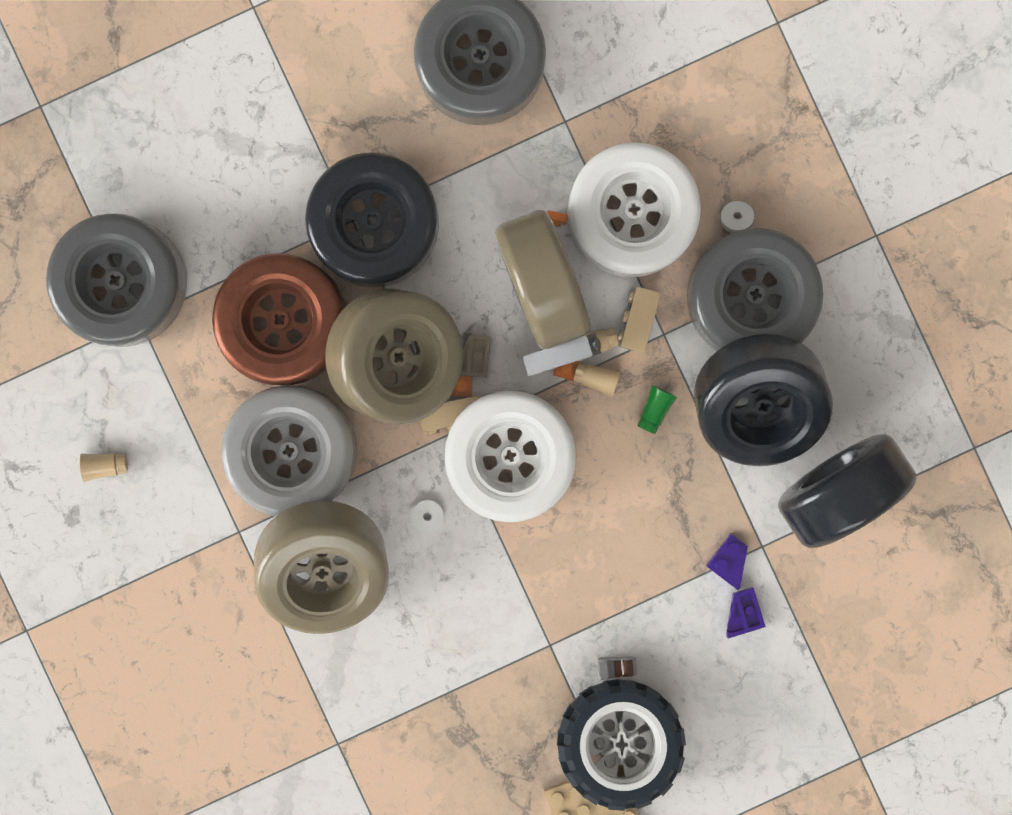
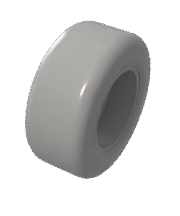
(278, 408)

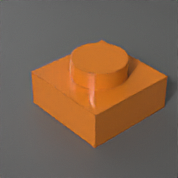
(558, 218)
(566, 371)
(463, 387)

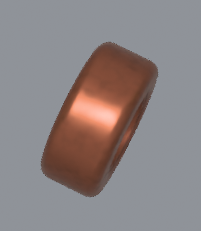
(239, 304)

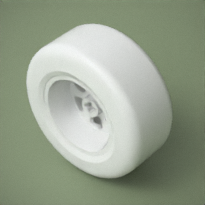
(649, 169)
(524, 496)

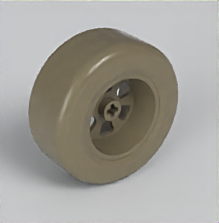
(543, 279)
(434, 367)
(321, 601)

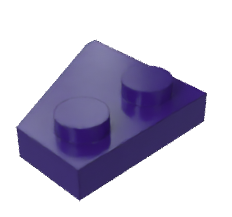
(729, 561)
(744, 613)

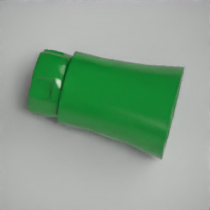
(655, 409)

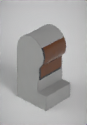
(616, 667)

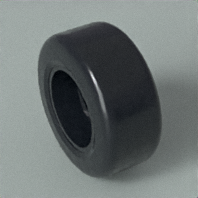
(360, 178)
(747, 371)
(847, 491)

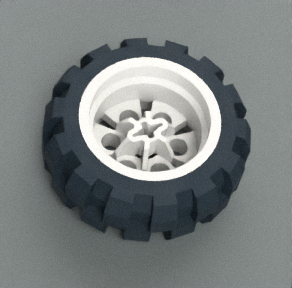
(642, 780)

